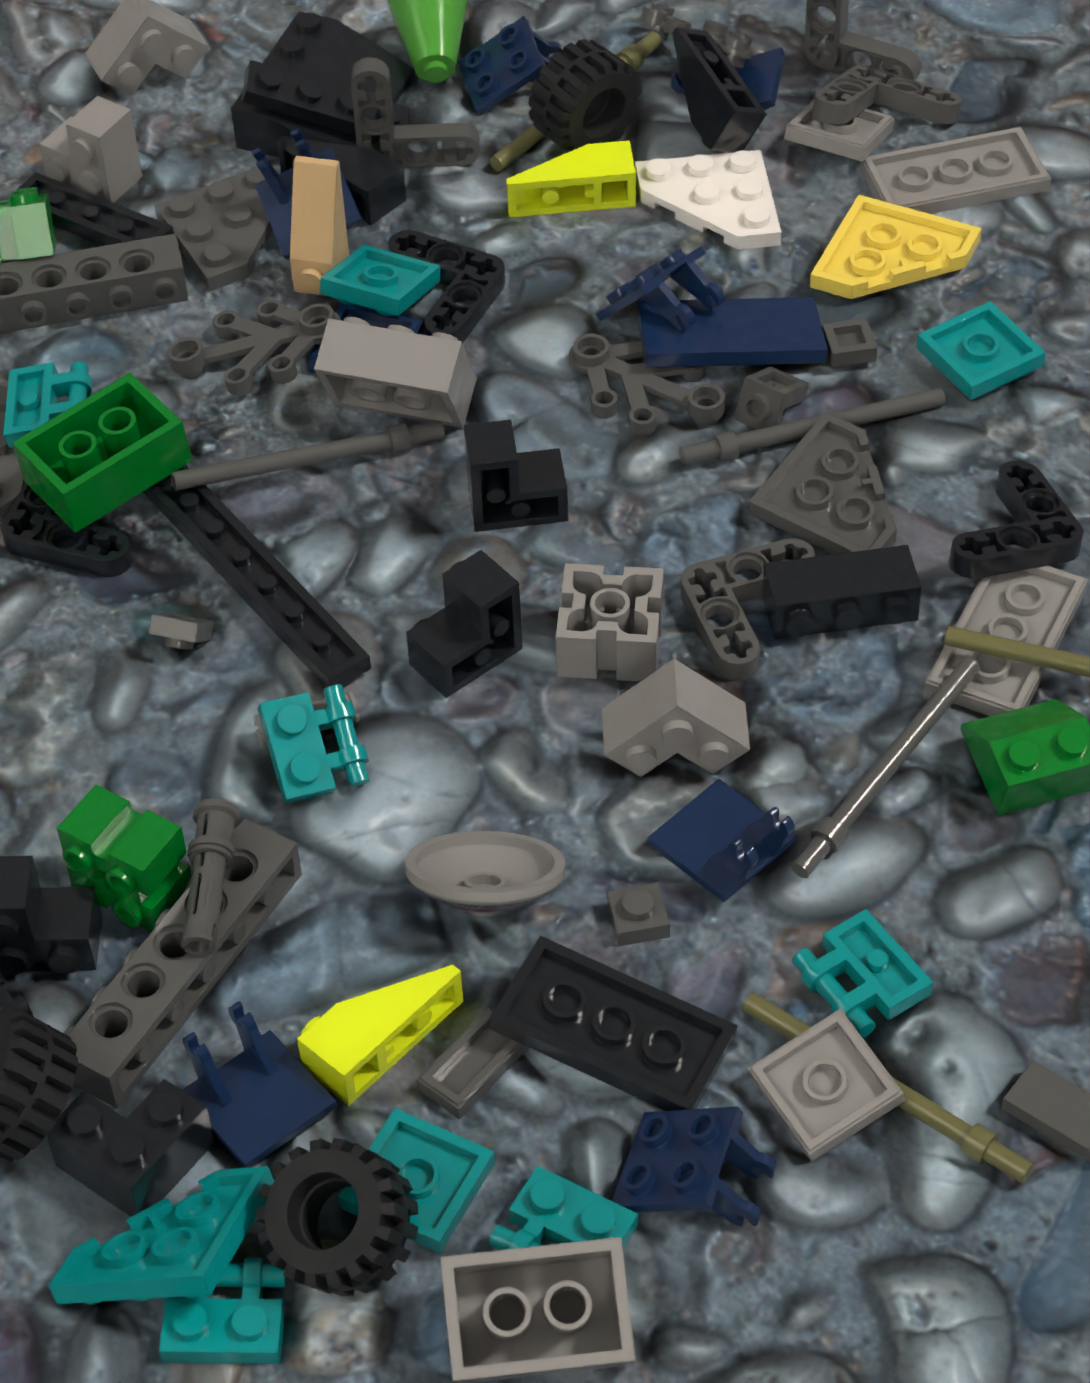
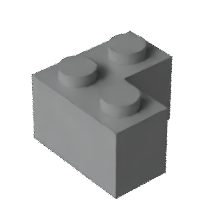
(140, 37)
(95, 150)
(671, 715)

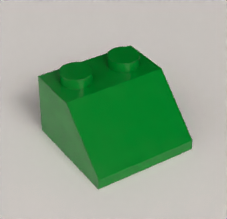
(1031, 754)

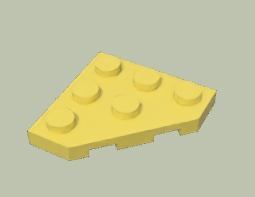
(891, 247)

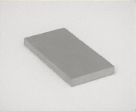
(957, 172)
(1018, 606)

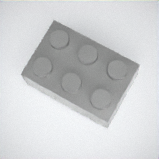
(396, 371)
(537, 1310)

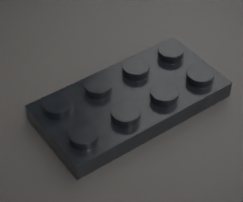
(613, 1027)

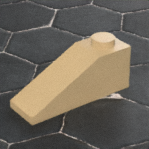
(316, 222)

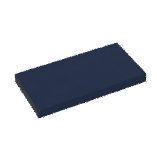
(736, 334)

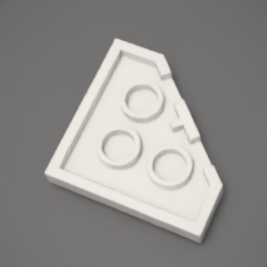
(715, 193)

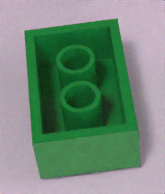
(102, 452)

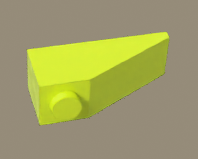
(580, 180)
(373, 1031)

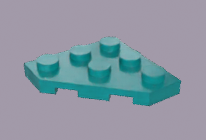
(167, 1246)

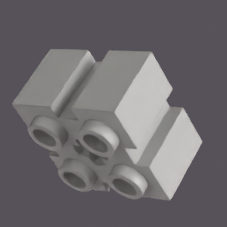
(609, 622)

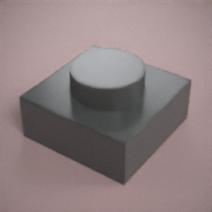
(850, 342)
(180, 630)
(638, 914)

